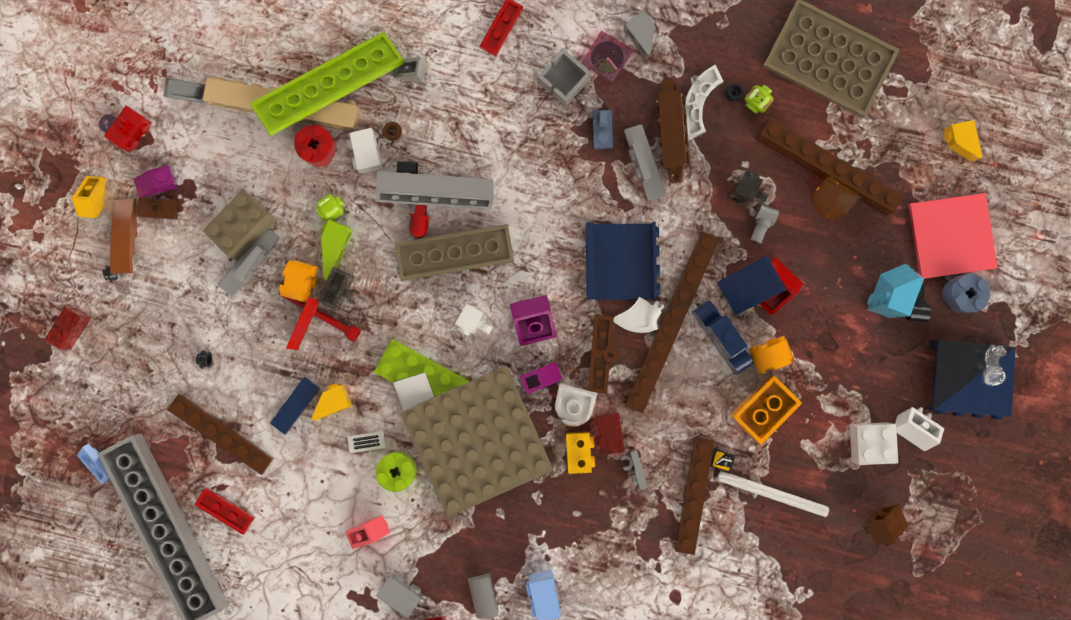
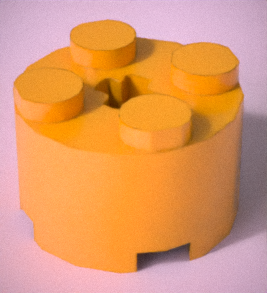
(298, 280)
(771, 355)

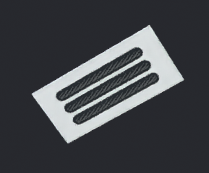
(366, 442)

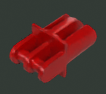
(419, 221)

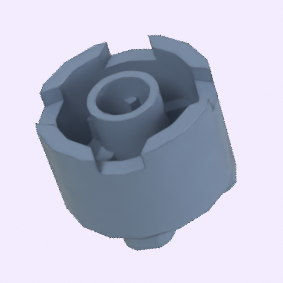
(976, 289)

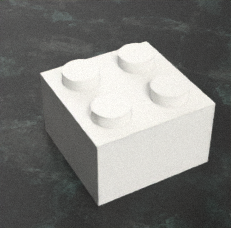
(873, 443)

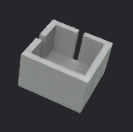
(566, 77)

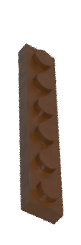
(220, 434)
(694, 495)

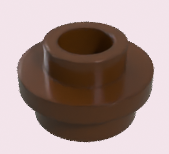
(392, 125)

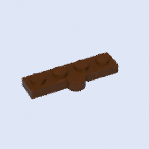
(601, 354)

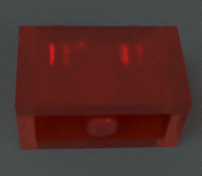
(67, 328)
(609, 433)

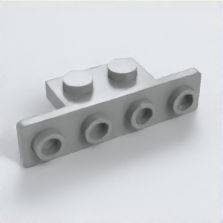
(645, 165)
(246, 265)

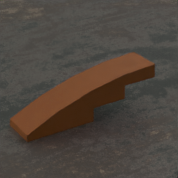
(122, 236)

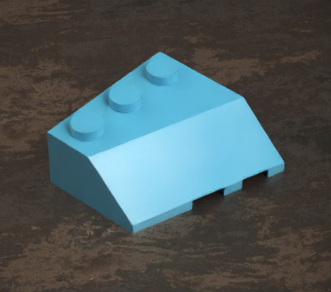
(896, 292)

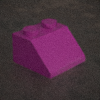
(533, 320)

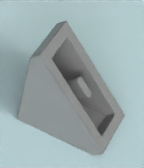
(412, 70)

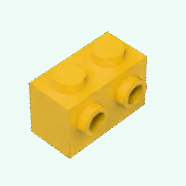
(579, 453)

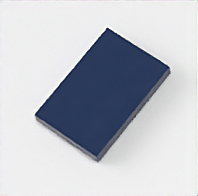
(751, 285)

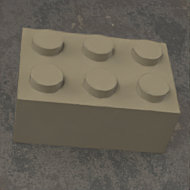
(239, 225)

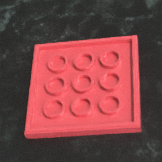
(952, 236)

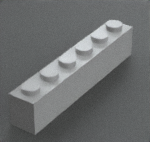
(434, 190)

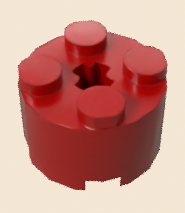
(307, 138)

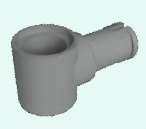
(764, 217)

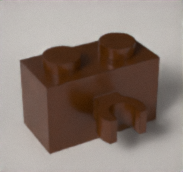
(887, 525)

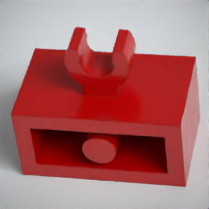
(128, 129)

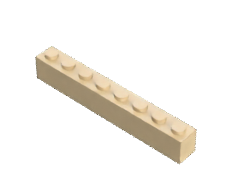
(238, 96)

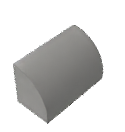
(483, 596)

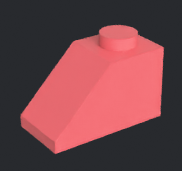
(367, 532)

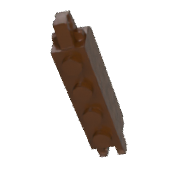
(673, 130)

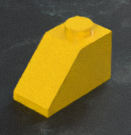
(964, 140)
(90, 197)
(332, 401)

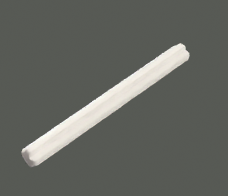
(773, 493)

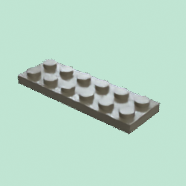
(454, 252)

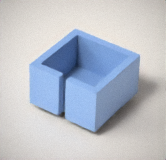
(545, 599)

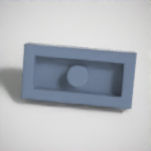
(602, 129)

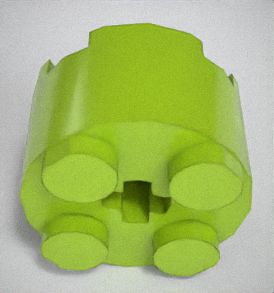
(386, 476)

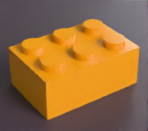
(765, 409)

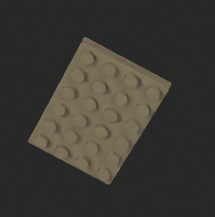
(831, 58)

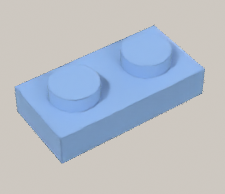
(92, 461)

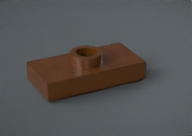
(158, 208)

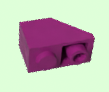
(541, 377)

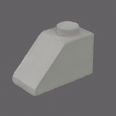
(641, 33)

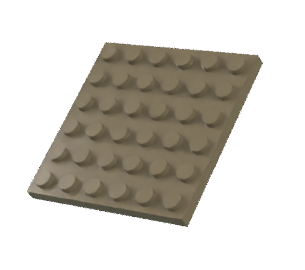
(476, 441)

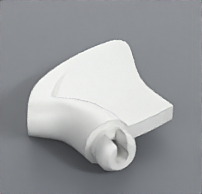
(640, 317)

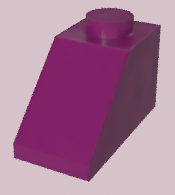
(155, 181)

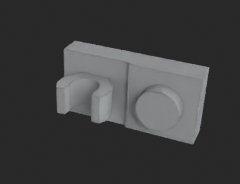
(638, 476)

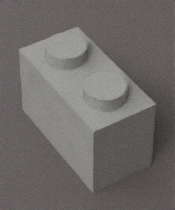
(400, 594)

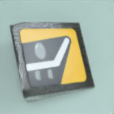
(722, 460)

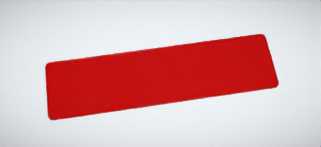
(302, 324)

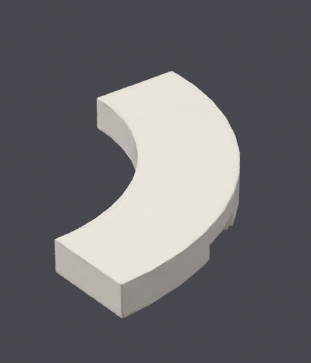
(696, 97)

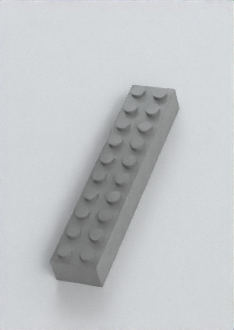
(163, 529)

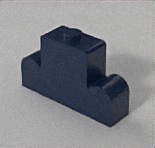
(724, 337)

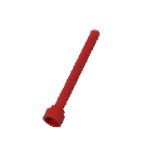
(351, 332)

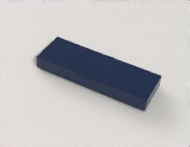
(295, 405)

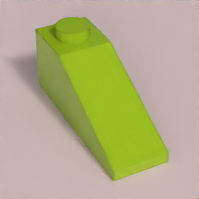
(334, 242)

